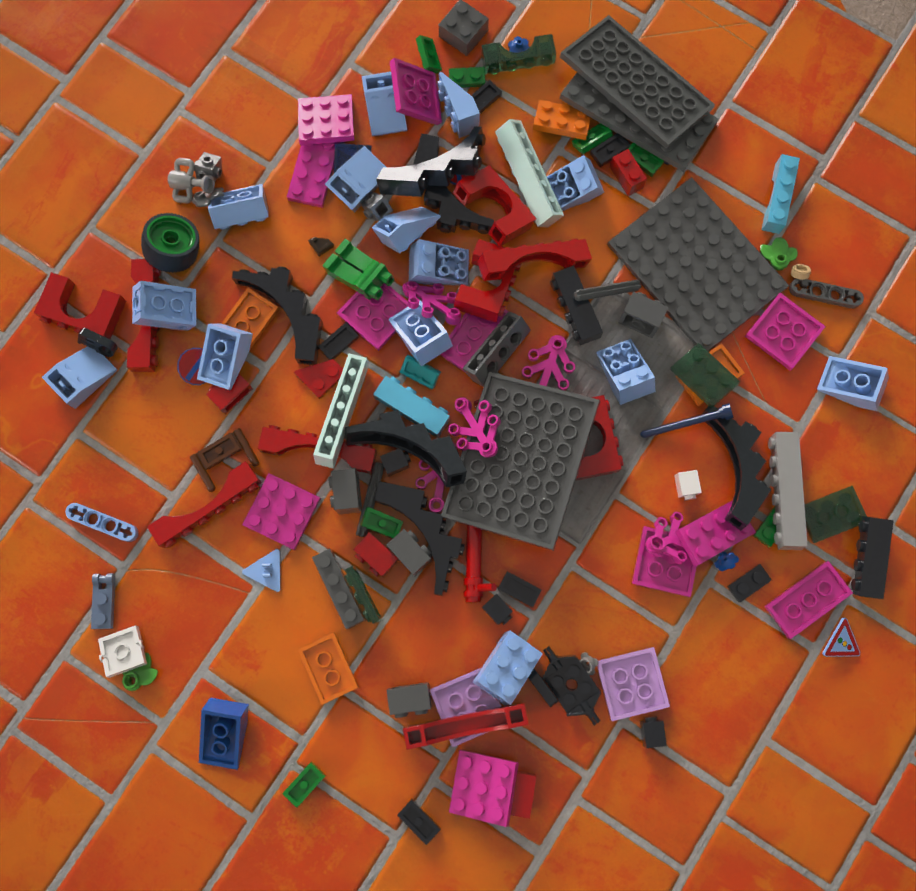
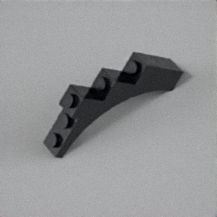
(438, 171)
(451, 210)
(278, 287)
(415, 439)
(748, 490)
(410, 503)

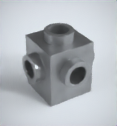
(208, 165)
(376, 206)

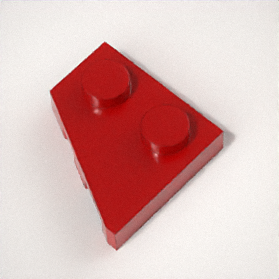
(320, 377)

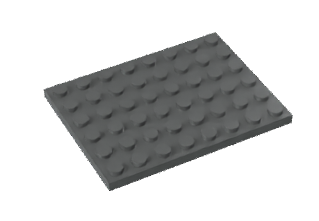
(697, 265)
(536, 464)

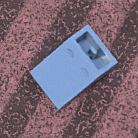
(381, 105)
(458, 106)
(356, 178)
(575, 183)
(404, 227)
(438, 263)
(626, 371)
(79, 375)

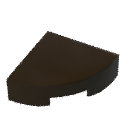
(321, 245)

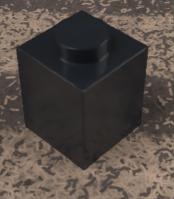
(395, 461)
(498, 610)
(653, 732)

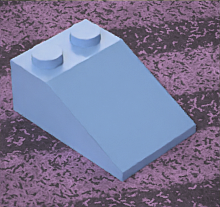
(421, 335)
(223, 354)
(854, 382)

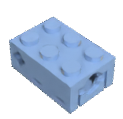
(163, 306)
(507, 668)

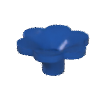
(518, 45)
(726, 561)

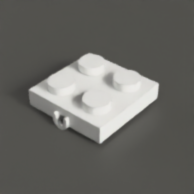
(122, 651)

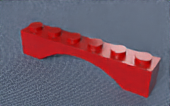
(497, 263)
(142, 352)
(279, 442)
(170, 528)
(464, 725)

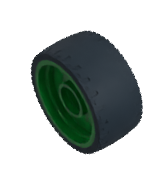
(170, 242)

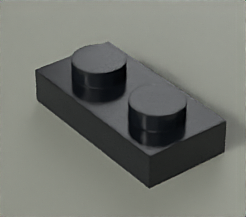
(605, 151)
(749, 583)
(418, 821)

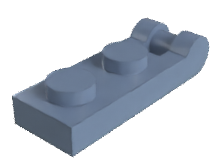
(103, 601)

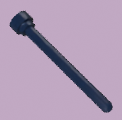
(724, 413)

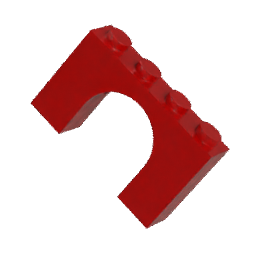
(490, 185)
(486, 303)
(53, 308)
(607, 459)

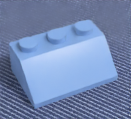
(239, 207)

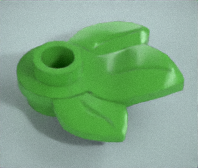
(778, 253)
(144, 675)

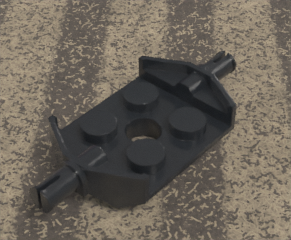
(574, 701)

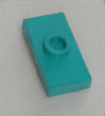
(423, 374)

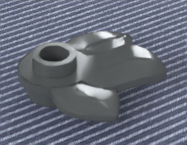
(203, 199)

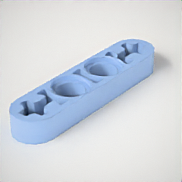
(103, 519)

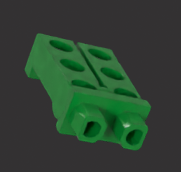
(358, 270)

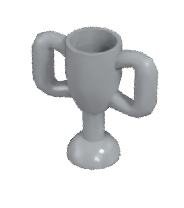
(186, 181)

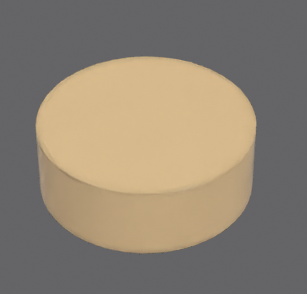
(801, 271)

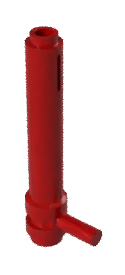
(473, 579)

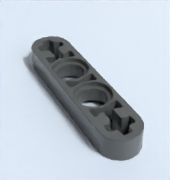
(825, 296)

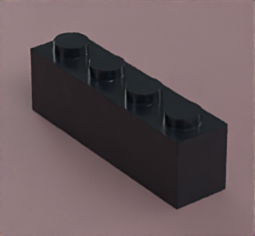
(578, 313)
(872, 557)

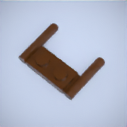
(219, 452)

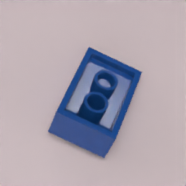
(222, 732)

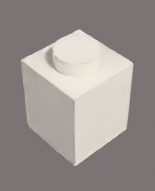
(688, 484)

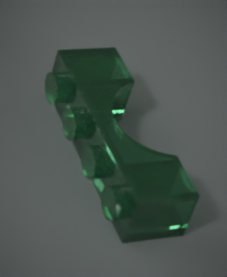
(498, 59)

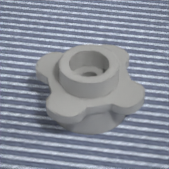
(593, 662)

